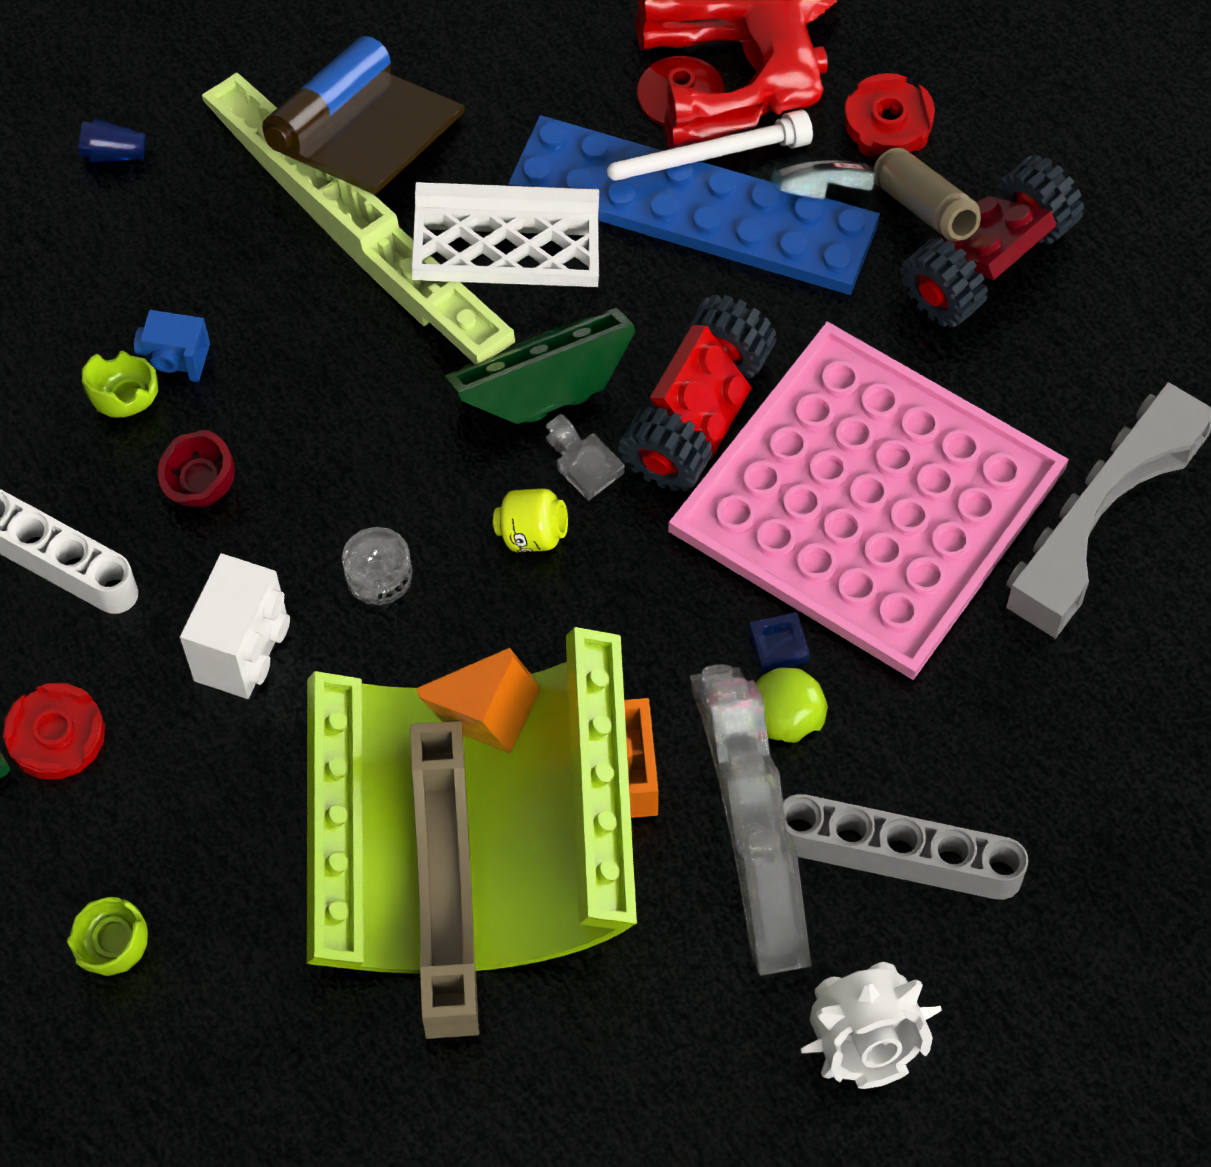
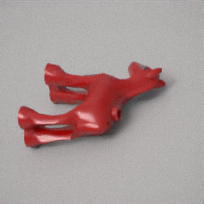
(773, 42)

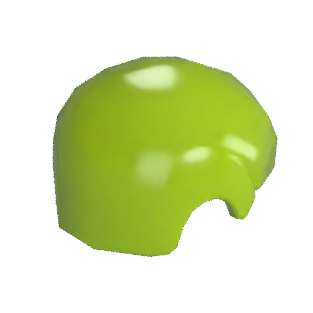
(119, 385)
(791, 704)
(108, 936)

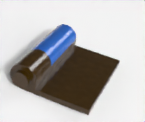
(359, 119)

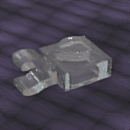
(585, 463)

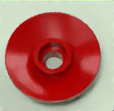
(675, 70)

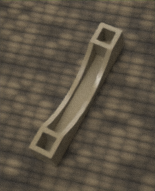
(444, 881)

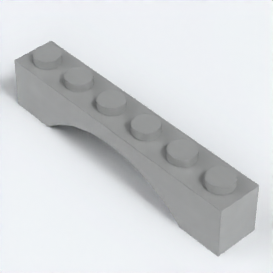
(1057, 576)

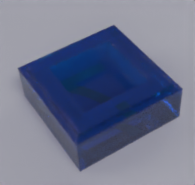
(779, 642)

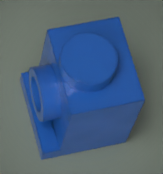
(173, 343)

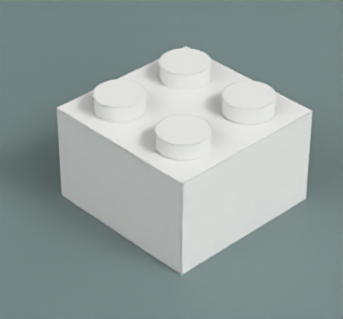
(235, 626)

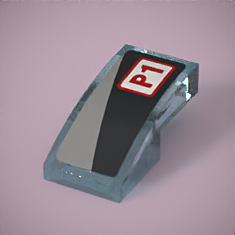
(813, 177)

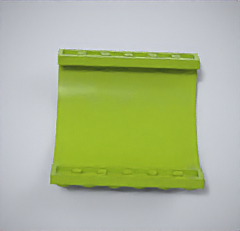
(541, 820)

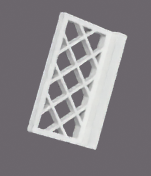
(506, 214)

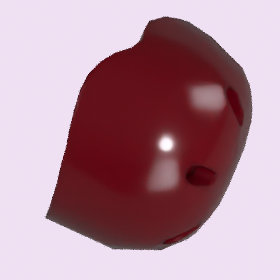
(200, 478)

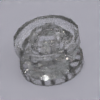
(375, 564)

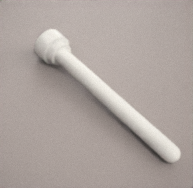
(791, 130)

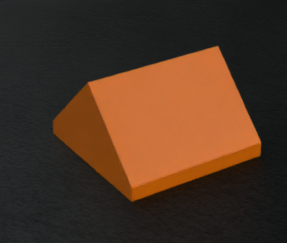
(487, 697)

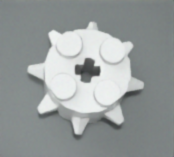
(869, 1026)

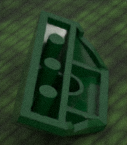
(546, 369)

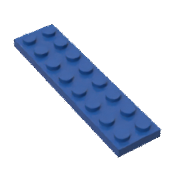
(705, 207)

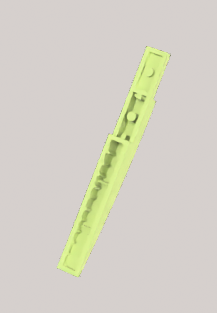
(363, 230)

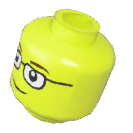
(531, 520)

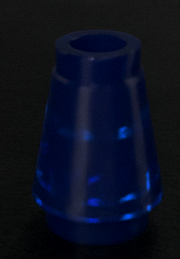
(110, 142)

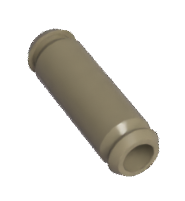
(927, 194)

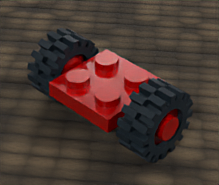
(698, 393)

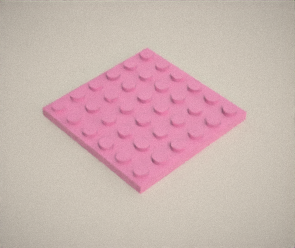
(869, 498)

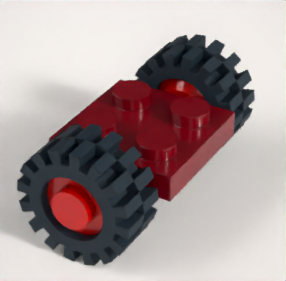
(1032, 208)

